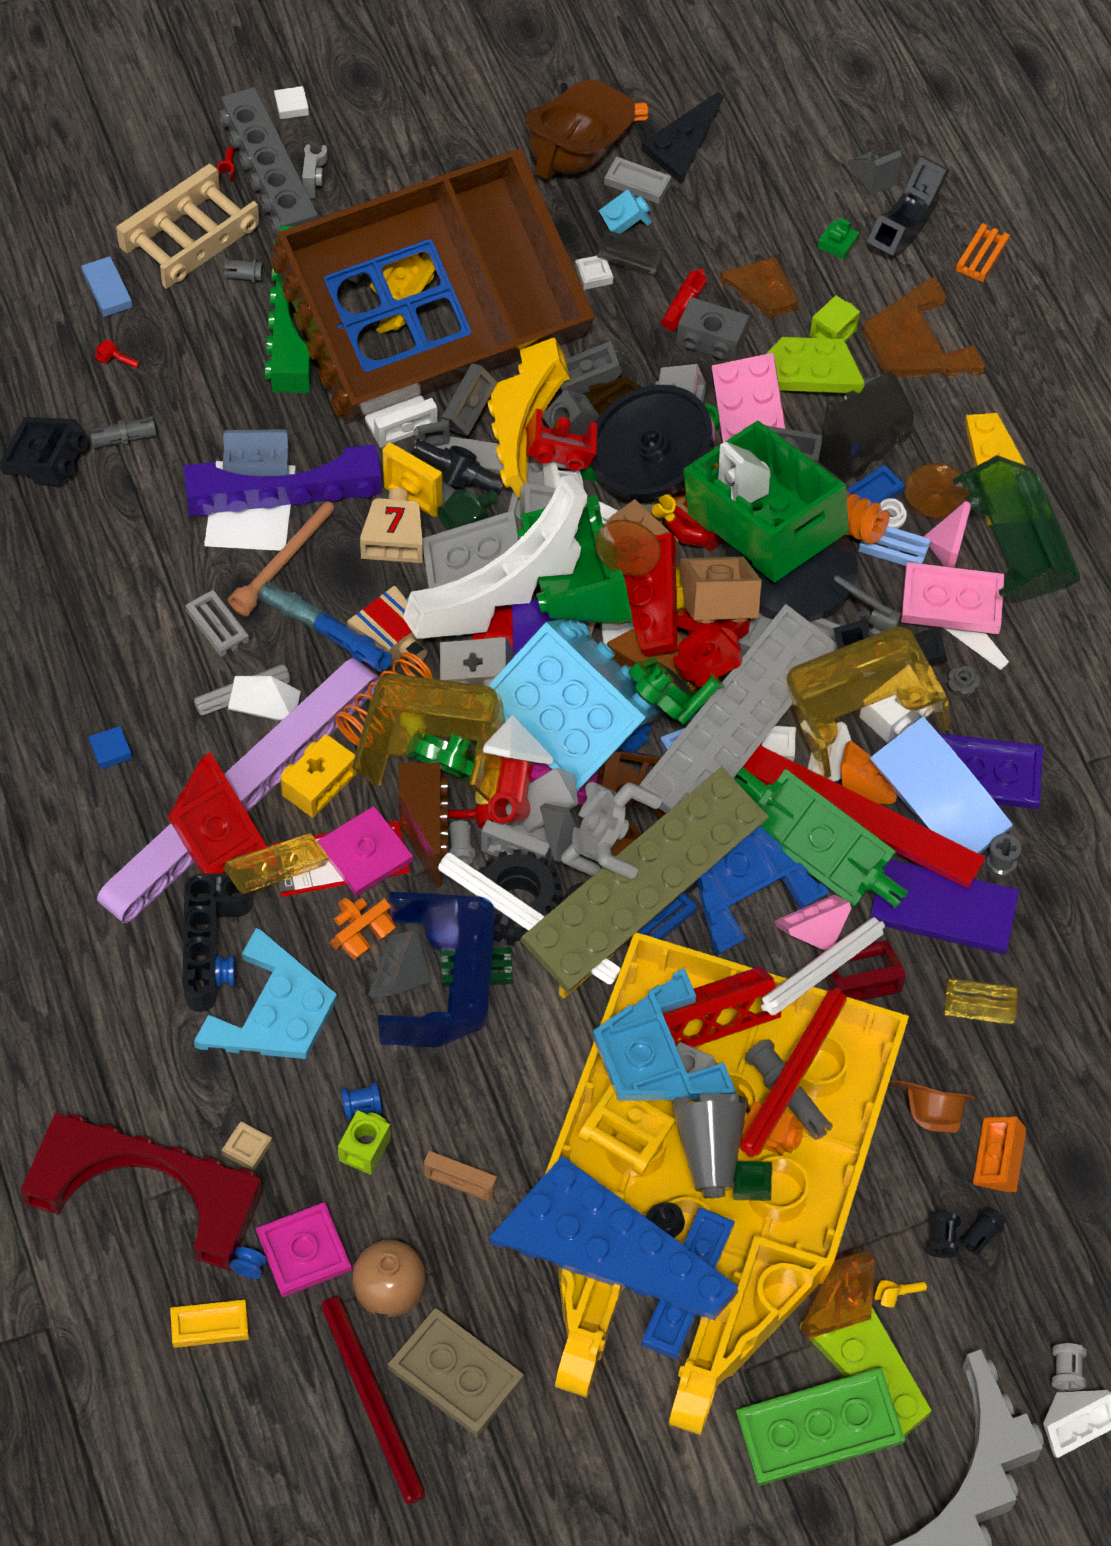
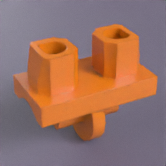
(376, 919)

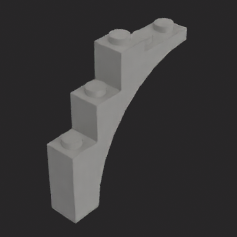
(998, 1447)

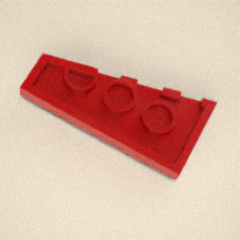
(655, 601)

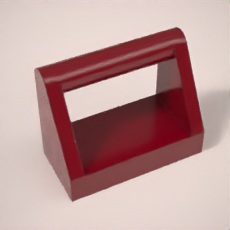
(875, 982)

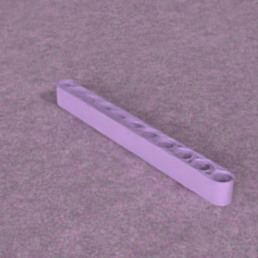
(251, 780)

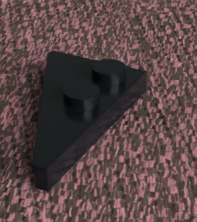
(678, 142)

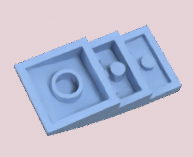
(940, 788)

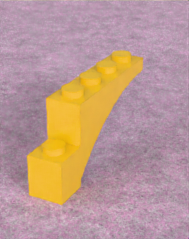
(515, 402)

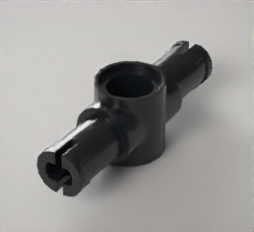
(457, 466)

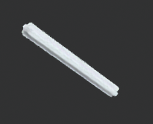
(508, 904)
(822, 966)

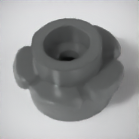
(963, 688)

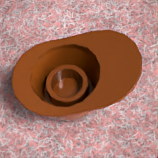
(934, 1109)

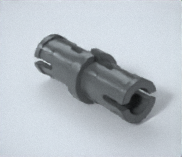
(122, 432)

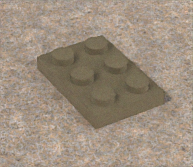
(456, 1372)

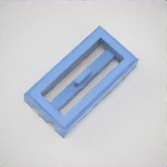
(896, 541)

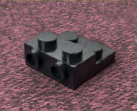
(44, 449)

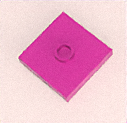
(365, 851)
(303, 1249)

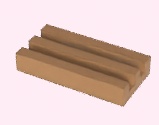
(460, 1176)

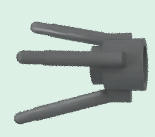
(881, 617)

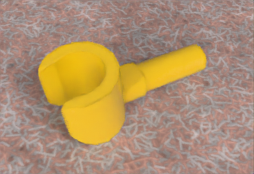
(888, 1291)

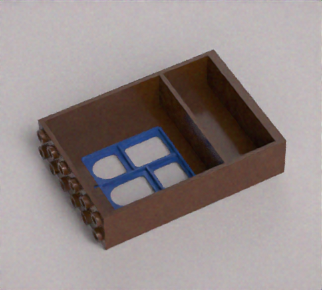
(494, 264)

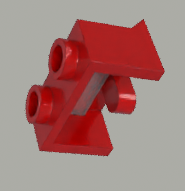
(558, 444)

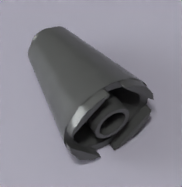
(711, 1139)

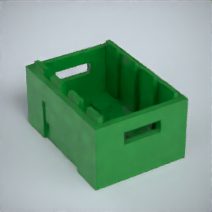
(801, 501)

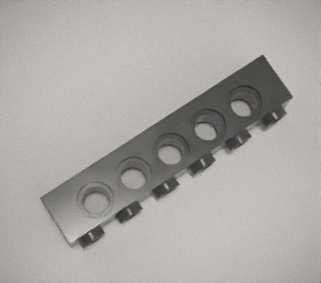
(266, 160)

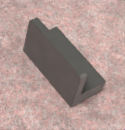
(469, 400)

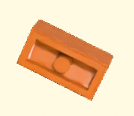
(1000, 1153)

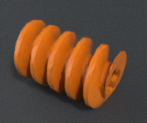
(865, 519)

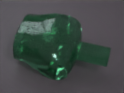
(464, 508)

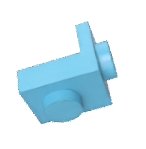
(625, 212)

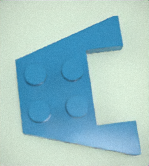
(643, 1054)

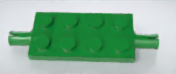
(824, 838)

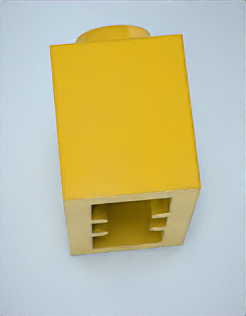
(318, 775)

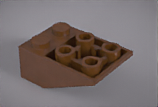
(425, 813)

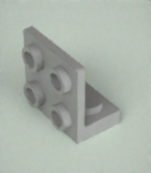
(509, 837)

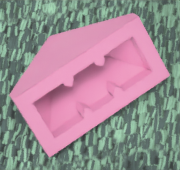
(948, 535)
(817, 923)

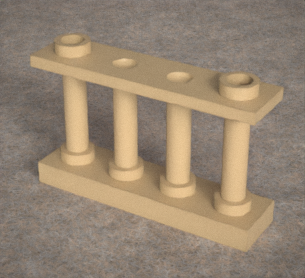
(183, 201)

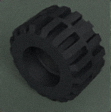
(527, 874)

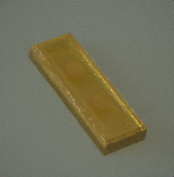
(276, 863)

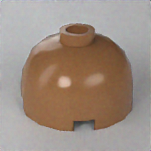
(388, 1278)

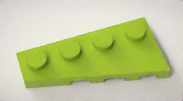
(868, 1348)

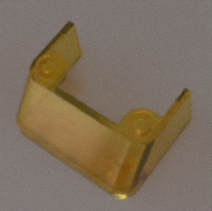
(858, 677)
(431, 707)

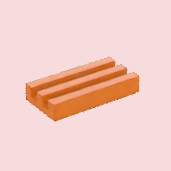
(991, 236)

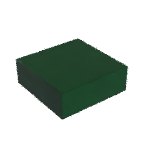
(753, 1181)

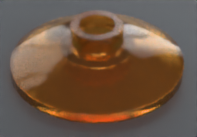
(935, 480)
(628, 547)

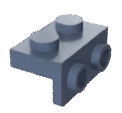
(256, 452)

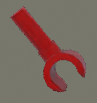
(227, 166)
(108, 350)
(480, 813)

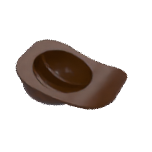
(577, 127)

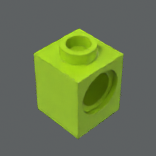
(835, 320)
(359, 1155)

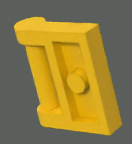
(633, 1119)

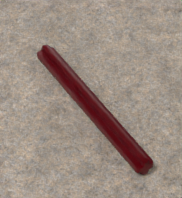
(373, 1401)

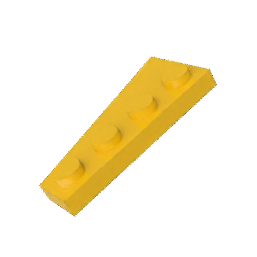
(989, 438)

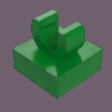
(838, 238)

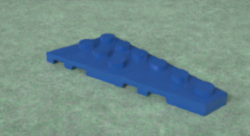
(602, 1237)

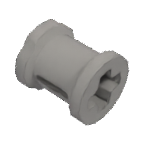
(1069, 1367)

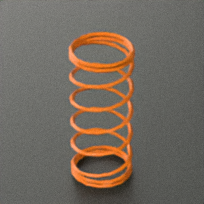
(352, 736)

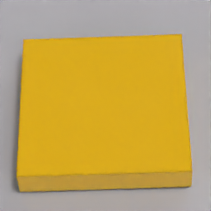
(414, 476)

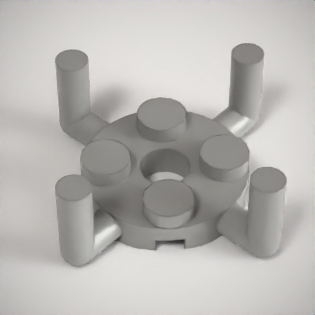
(602, 825)

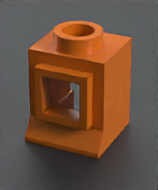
(786, 1134)

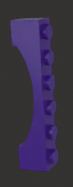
(218, 490)

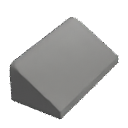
(553, 788)

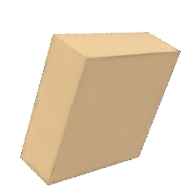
(246, 1146)

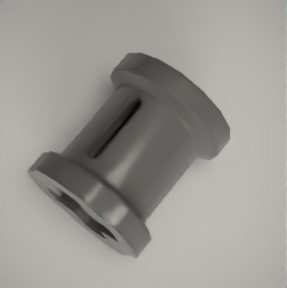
(1004, 854)

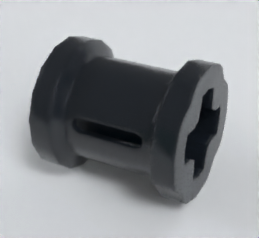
(943, 1234)

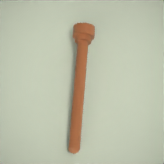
(244, 599)

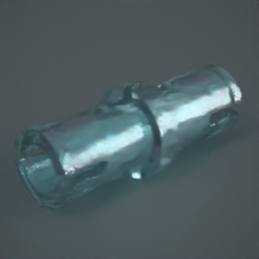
(289, 604)

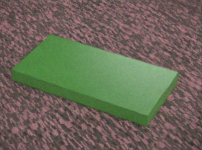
(820, 1426)

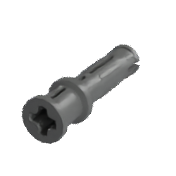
(770, 1067)

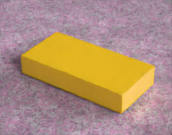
(209, 1323)

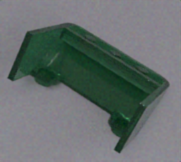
(1024, 526)

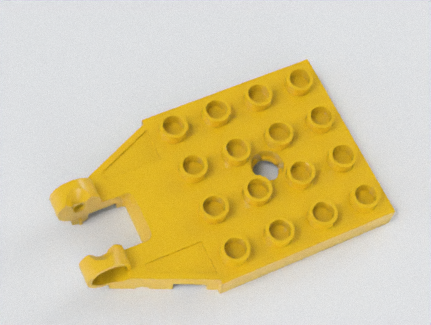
(776, 1245)

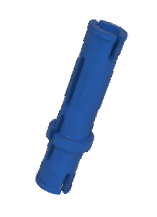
(360, 646)

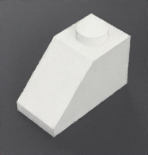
(743, 473)

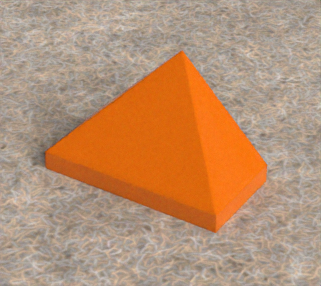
(863, 776)

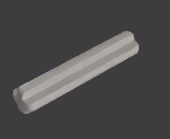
(220, 697)

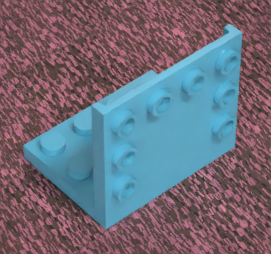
(573, 697)

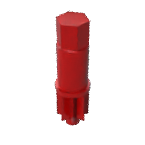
(690, 288)

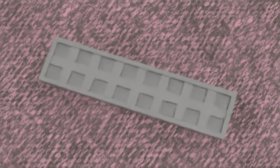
(741, 712)

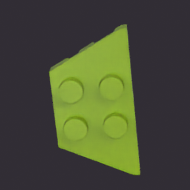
(816, 365)

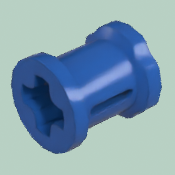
(361, 1099)

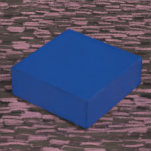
(110, 747)

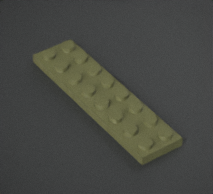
(669, 861)

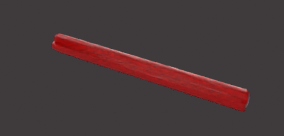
(793, 1073)

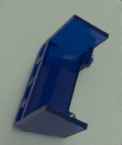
(451, 924)

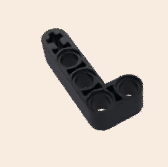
(205, 941)

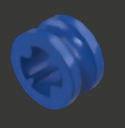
(225, 970)
(248, 1262)

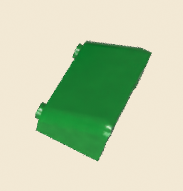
(593, 589)

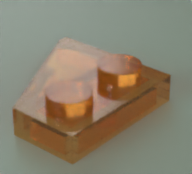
(763, 286)
(843, 1297)

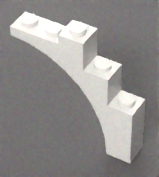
(510, 579)

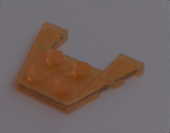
(907, 345)

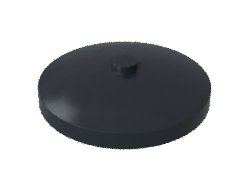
(650, 440)
(810, 586)

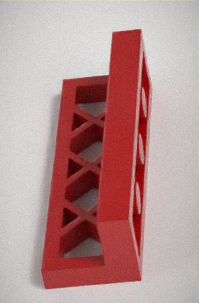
(719, 996)

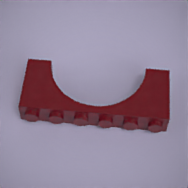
(80, 1151)

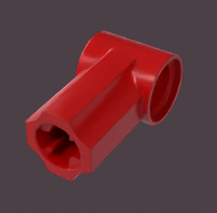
(512, 787)

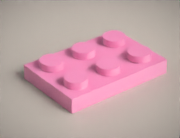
(747, 393)
(952, 598)

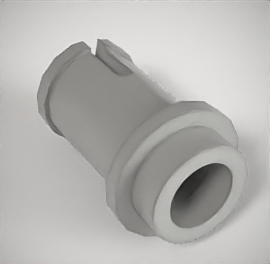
(461, 841)

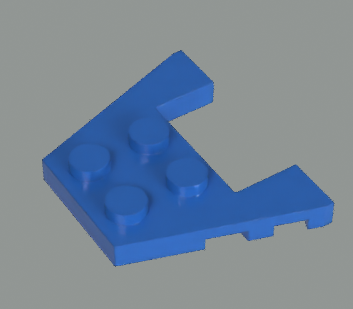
(743, 872)

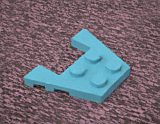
(286, 1013)

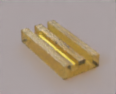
(979, 1006)

